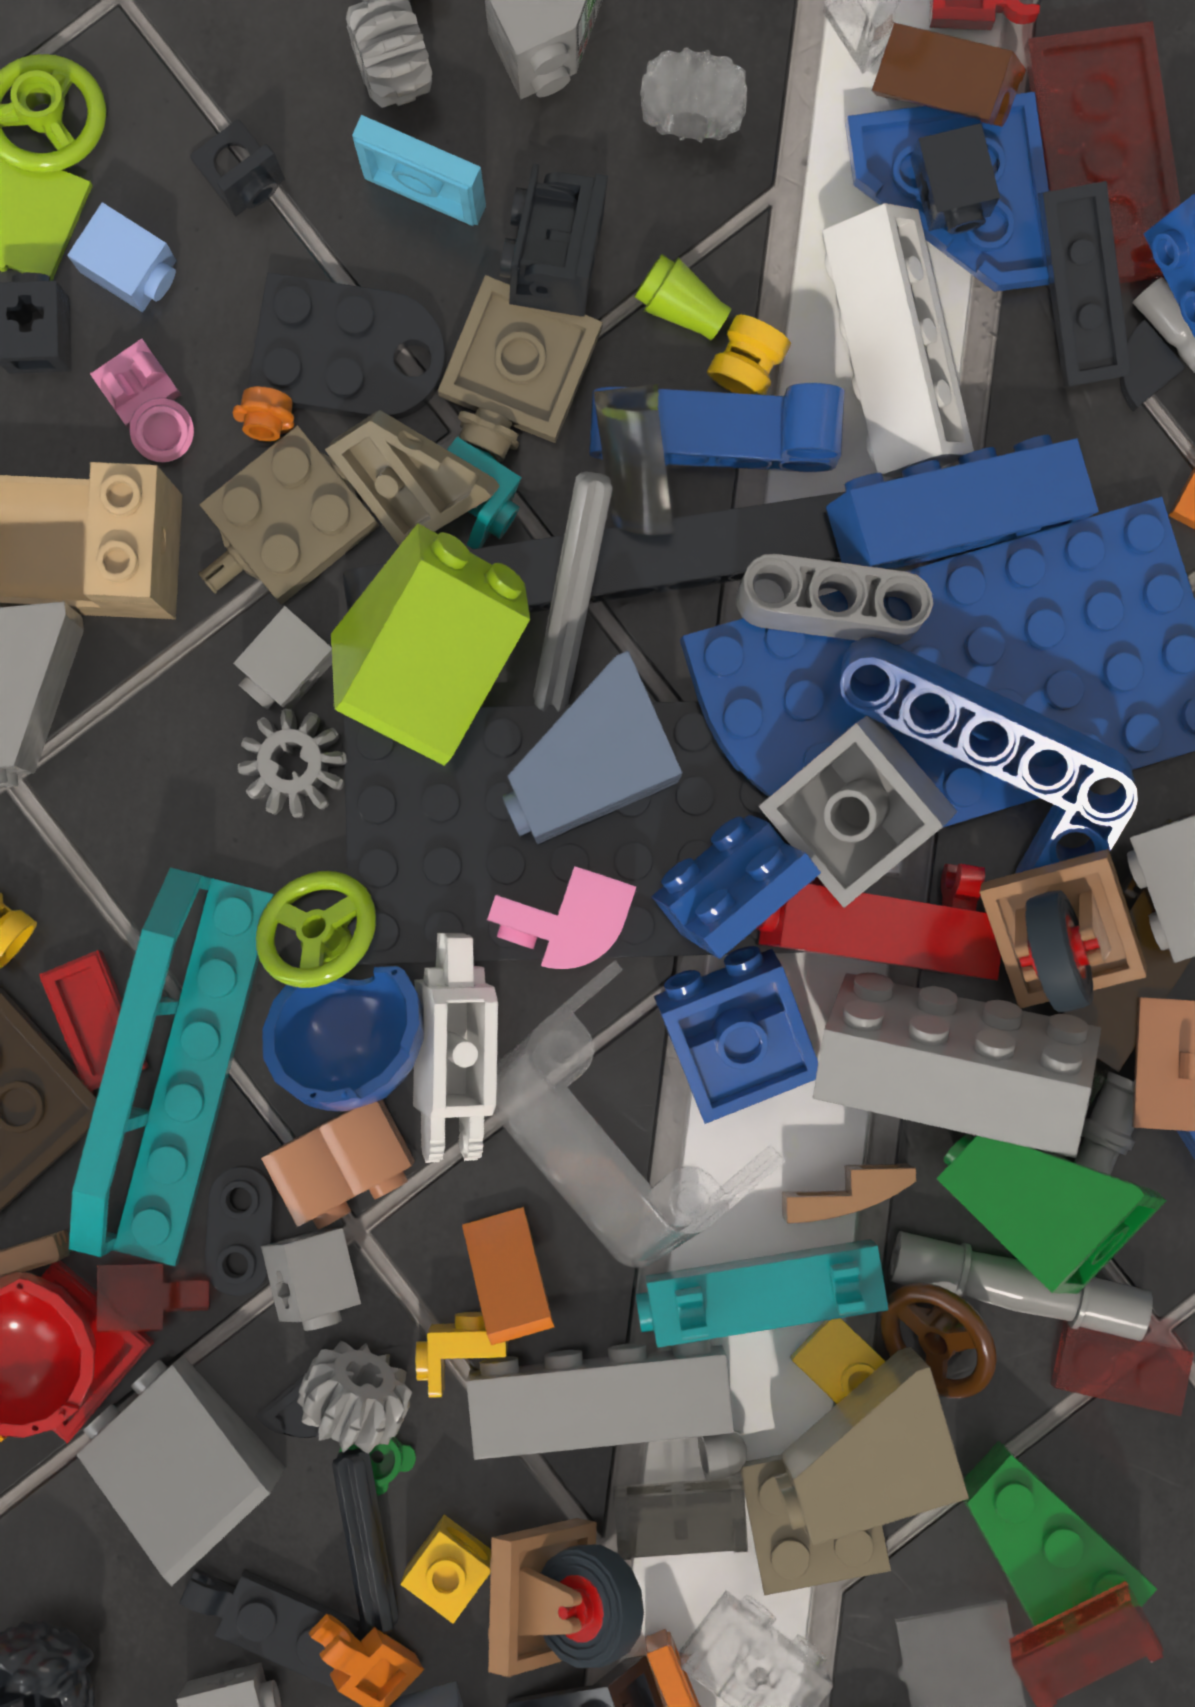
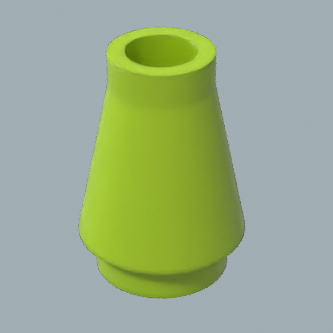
(681, 298)

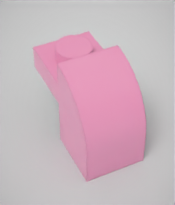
(585, 925)

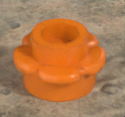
(264, 413)

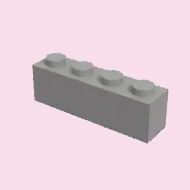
(598, 1400)

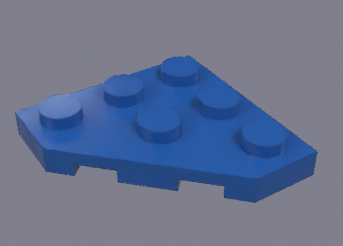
(1010, 245)

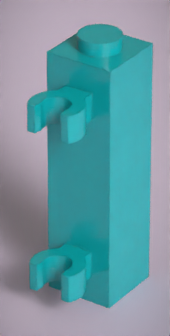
(763, 1293)

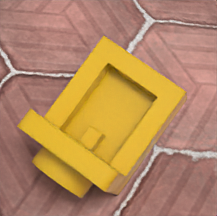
(456, 1340)

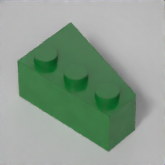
(1041, 1541)

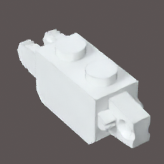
(459, 1049)

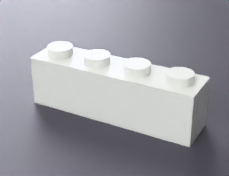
(896, 339)

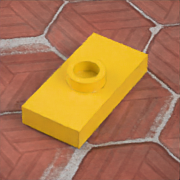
(836, 1358)

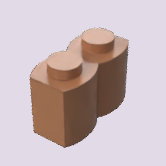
(339, 1162)

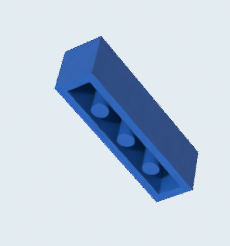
(961, 506)

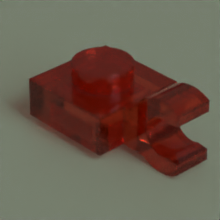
(135, 1297)

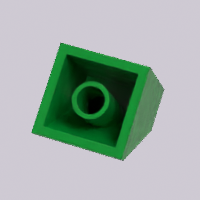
(1047, 1209)

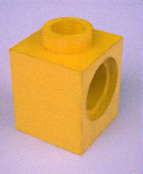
(448, 1569)

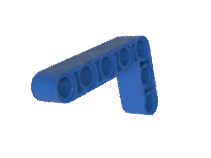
(1005, 757)

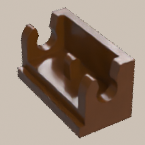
(949, 74)

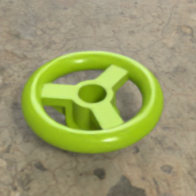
(35, 85)
(324, 935)

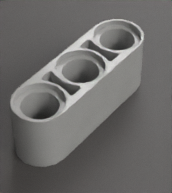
(861, 585)

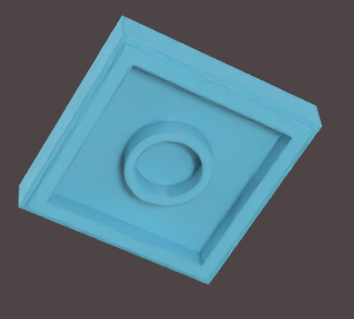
(420, 171)

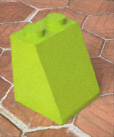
(427, 642)

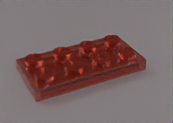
(1108, 123)

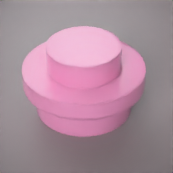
(161, 429)

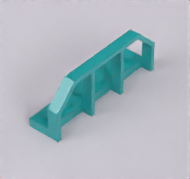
(190, 1077)

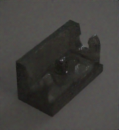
(680, 1518)

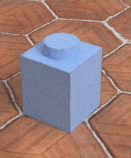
(124, 258)

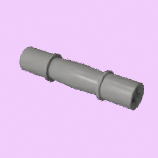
(1010, 1285)

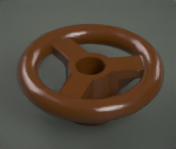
(941, 1333)

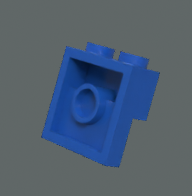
(733, 884)
(737, 1032)

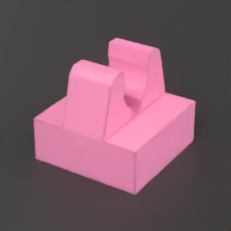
(133, 379)

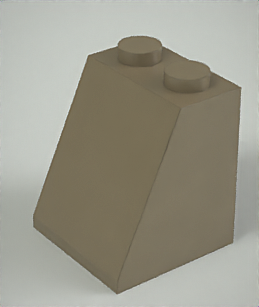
(873, 1456)

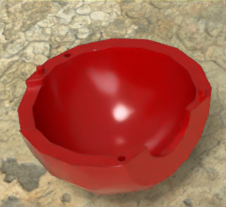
(43, 1355)

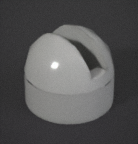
(721, 1455)

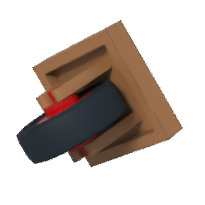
(1064, 931)
(560, 1600)

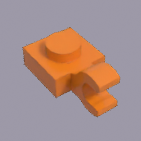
(366, 1670)

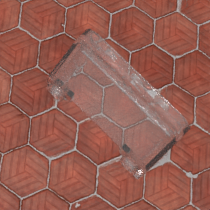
(584, 1163)

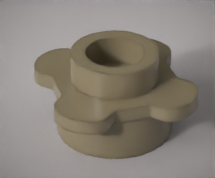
(488, 432)

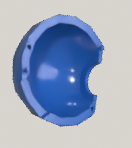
(344, 1039)

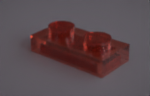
(1122, 1369)

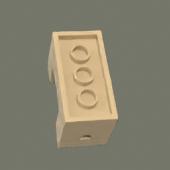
(92, 542)

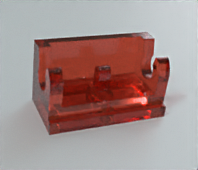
(1083, 1645)

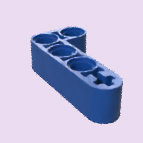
(749, 430)

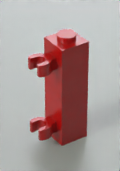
(894, 930)

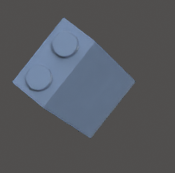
(593, 758)

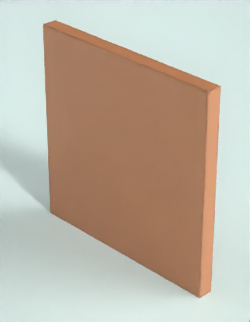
(1165, 1065)

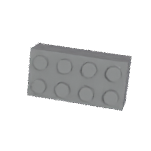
(958, 1063)

